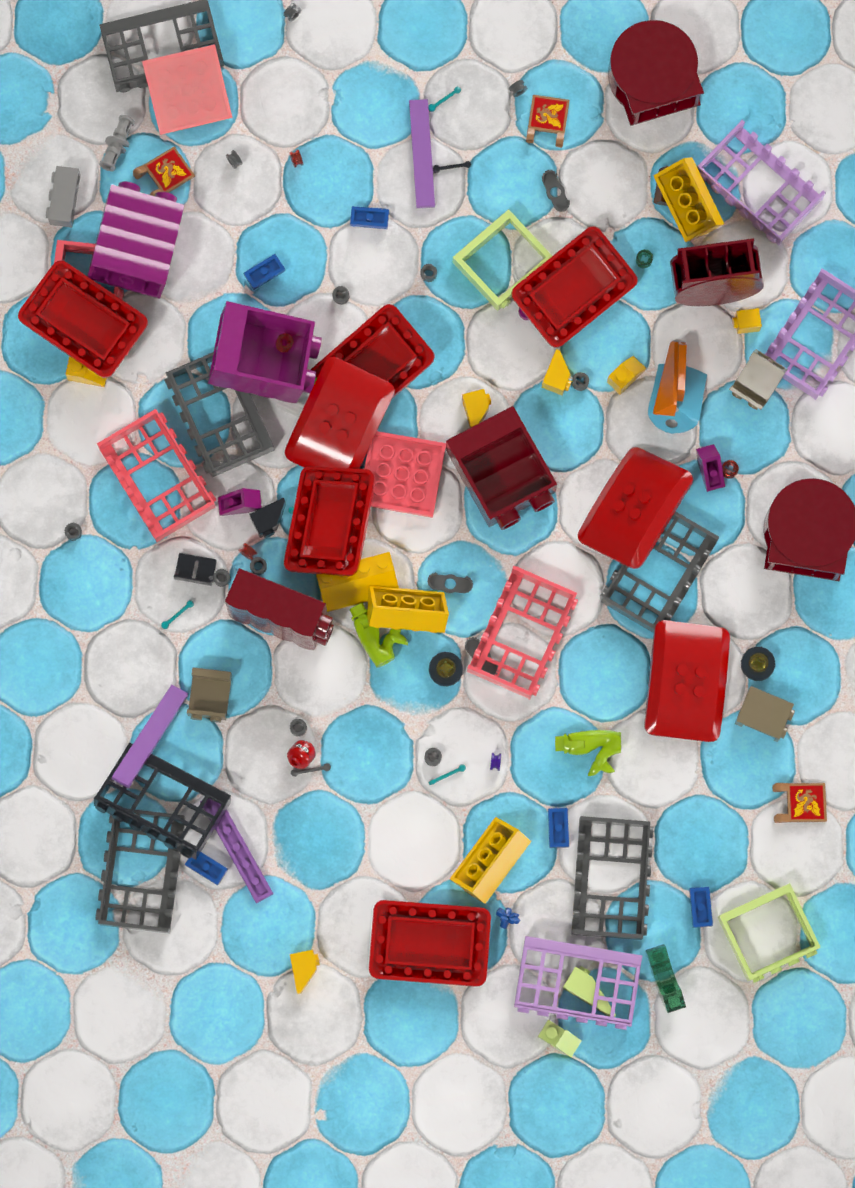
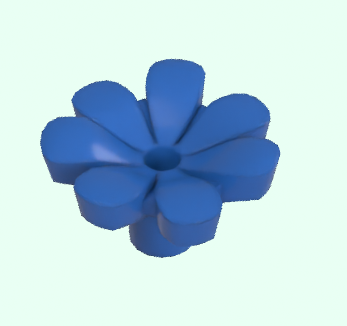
(506, 917)

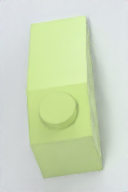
(583, 987)

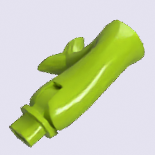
(369, 637)
(587, 741)

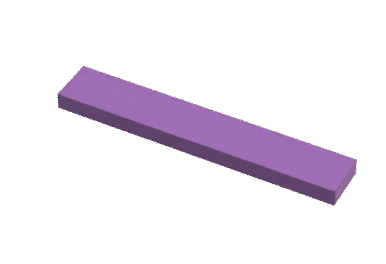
(422, 153)
(150, 736)
(240, 854)

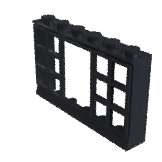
(153, 831)

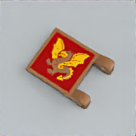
(548, 116)
(166, 171)
(804, 802)

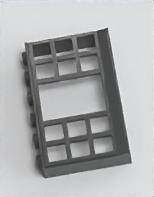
(172, 13)
(249, 408)
(682, 586)
(582, 870)
(170, 878)

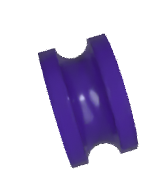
(495, 761)

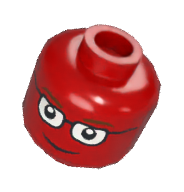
(301, 754)

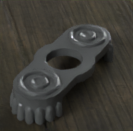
(551, 181)
(437, 582)
(470, 646)

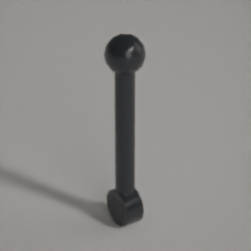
(436, 168)

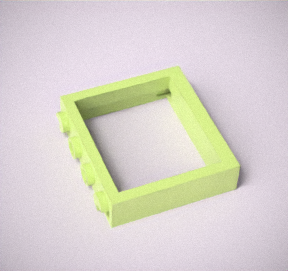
(478, 242)
(792, 959)

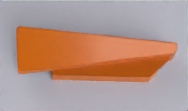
(672, 380)

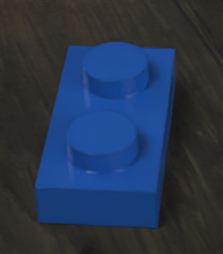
(369, 217)
(264, 271)
(558, 828)
(207, 868)
(701, 907)

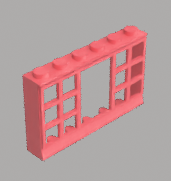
(132, 490)
(496, 621)

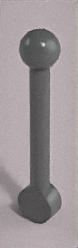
(326, 767)

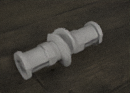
(117, 143)

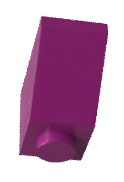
(710, 467)
(239, 502)

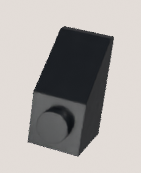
(268, 518)

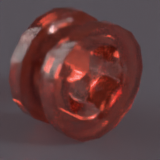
(296, 158)
(280, 347)
(735, 468)
(247, 551)

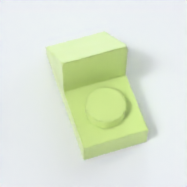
(559, 1038)

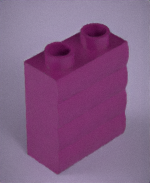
(136, 239)
(248, 357)

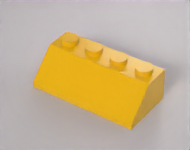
(688, 199)
(347, 591)
(407, 609)
(490, 860)

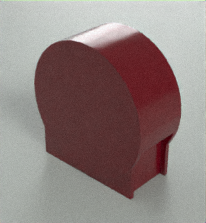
(654, 71)
(716, 273)
(810, 530)

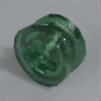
(649, 261)

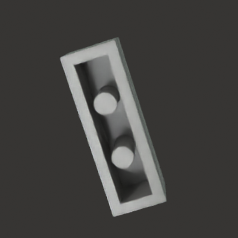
(63, 196)

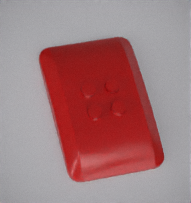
(574, 287)
(82, 319)
(385, 348)
(339, 417)
(635, 507)
(329, 521)
(687, 681)
(429, 943)

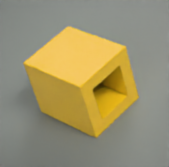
(747, 321)

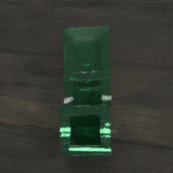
(665, 979)

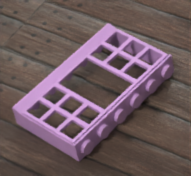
(778, 165)
(795, 319)
(583, 952)

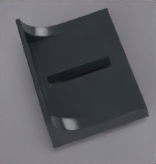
(186, 565)

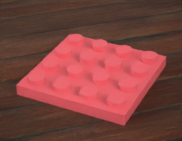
(187, 89)
(405, 473)

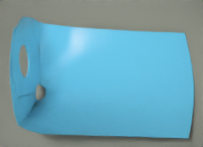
(689, 409)

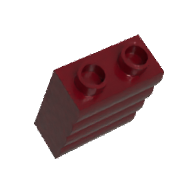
(502, 468)
(278, 610)

